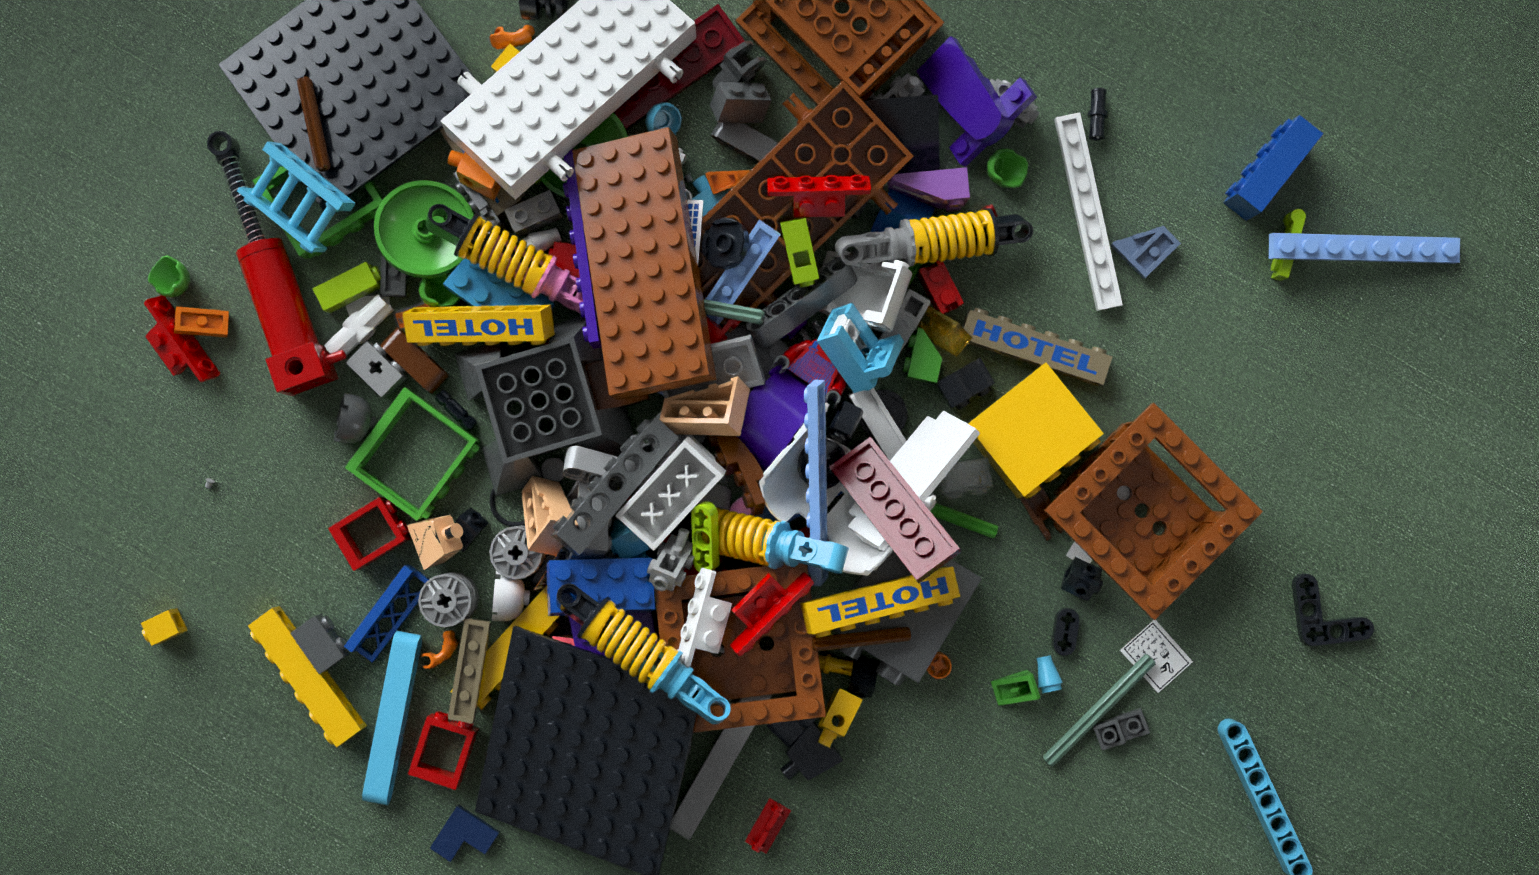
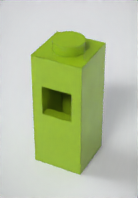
(800, 251)
(348, 287)

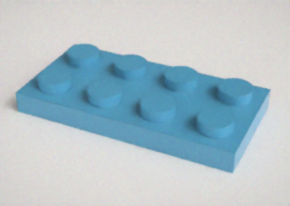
(484, 289)

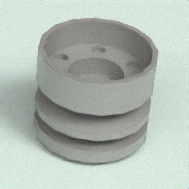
(506, 562)
(462, 593)

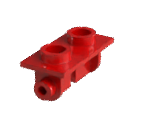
(767, 826)

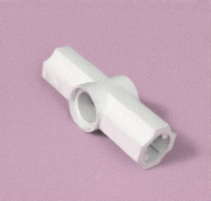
(360, 326)

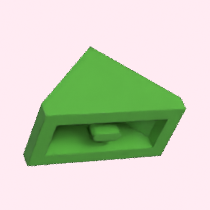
(1015, 688)

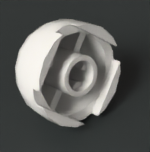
(508, 598)

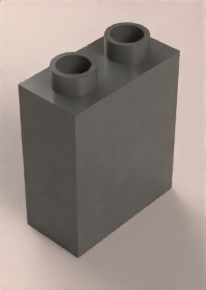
(927, 627)

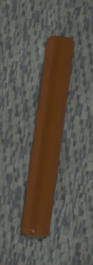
(313, 124)
(861, 639)

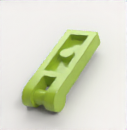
(1294, 223)

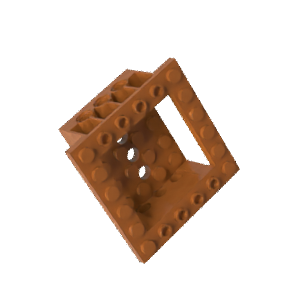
(859, 58)
(1144, 564)
(785, 668)

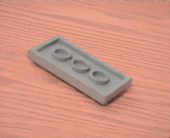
(730, 359)

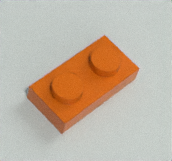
(201, 322)

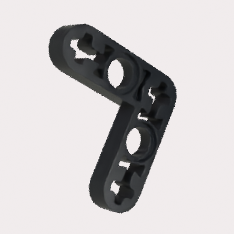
(1316, 621)

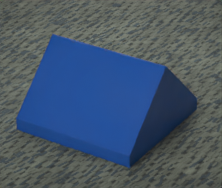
(907, 208)

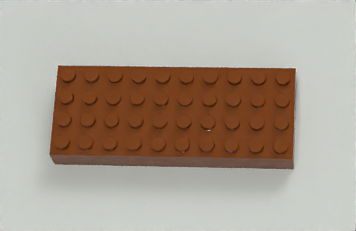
(643, 265)

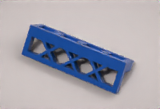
(379, 610)

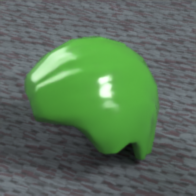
(1007, 168)
(169, 277)
(435, 294)

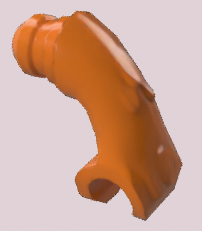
(502, 39)
(448, 647)

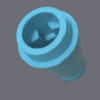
(1048, 676)

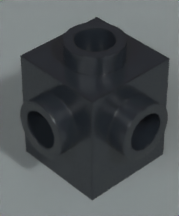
(1082, 579)

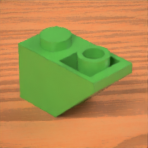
(924, 359)

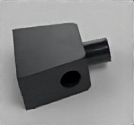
(809, 755)

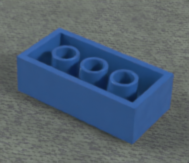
(1272, 167)
(620, 579)

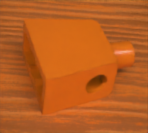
(473, 175)

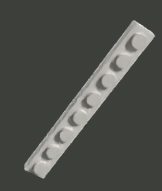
(1088, 211)

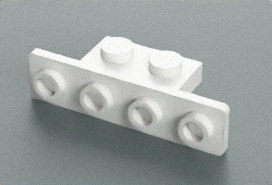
(705, 619)

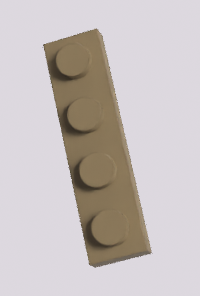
(469, 670)

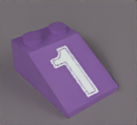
(936, 188)

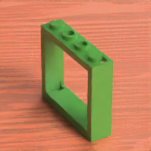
(335, 234)
(380, 432)

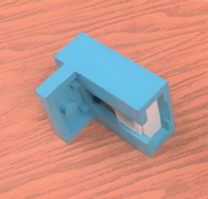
(856, 349)

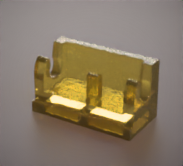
(945, 332)

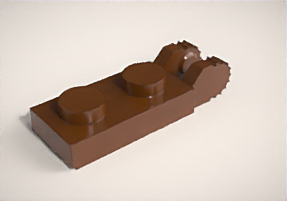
(1035, 508)

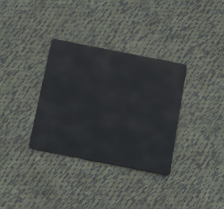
(915, 125)

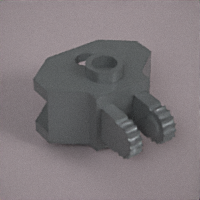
(737, 65)

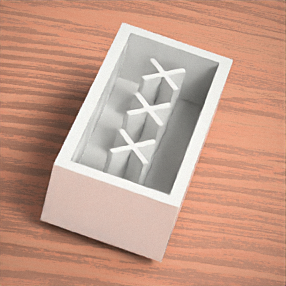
(671, 493)

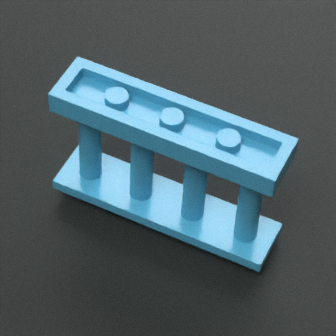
(317, 187)

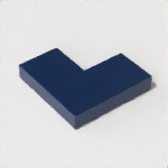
(463, 827)

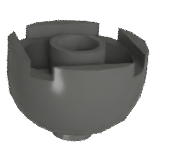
(353, 420)

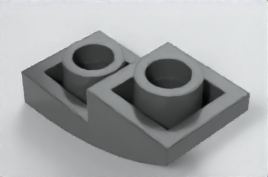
(1121, 728)

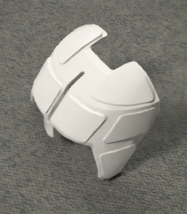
(786, 496)

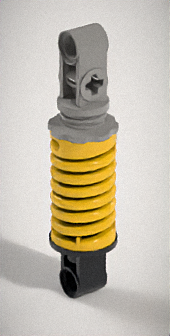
(936, 239)

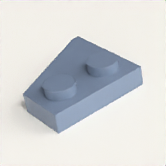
(1146, 249)

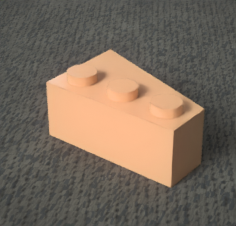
(708, 411)
(543, 506)

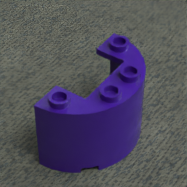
(773, 415)

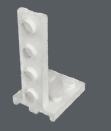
(879, 421)

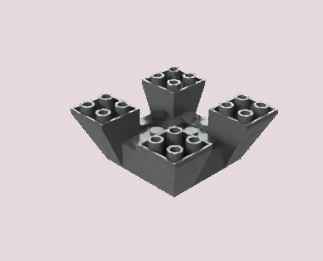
(520, 437)

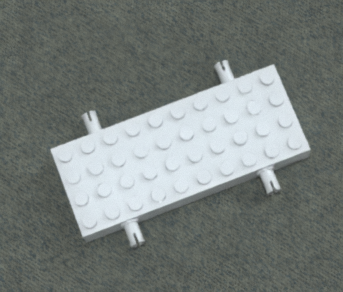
(565, 86)

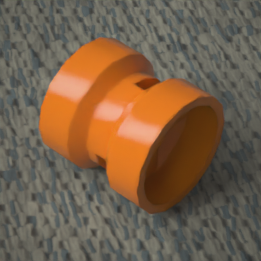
(940, 668)

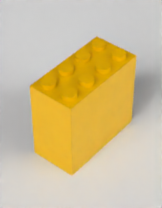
(1034, 432)

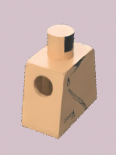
(436, 540)

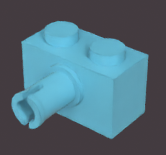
(626, 542)

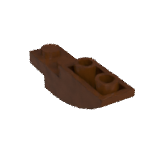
(740, 462)

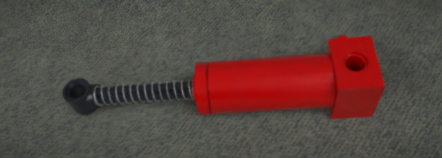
(275, 293)

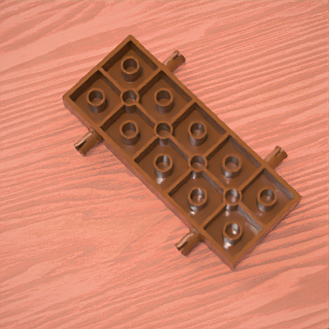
(831, 139)

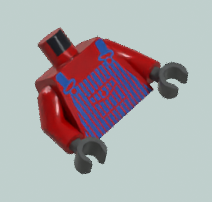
(811, 363)

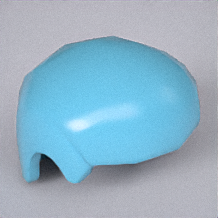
(663, 116)

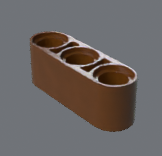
(414, 361)

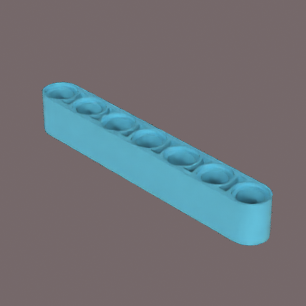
(392, 718)
(1256, 790)

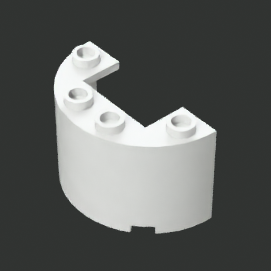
(876, 293)

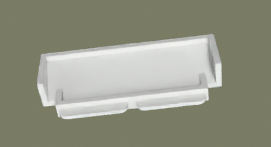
(923, 465)

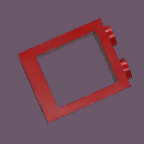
(348, 545)
(435, 774)

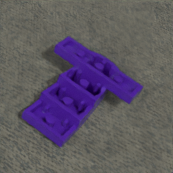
(972, 99)

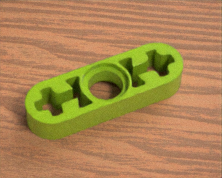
(711, 529)

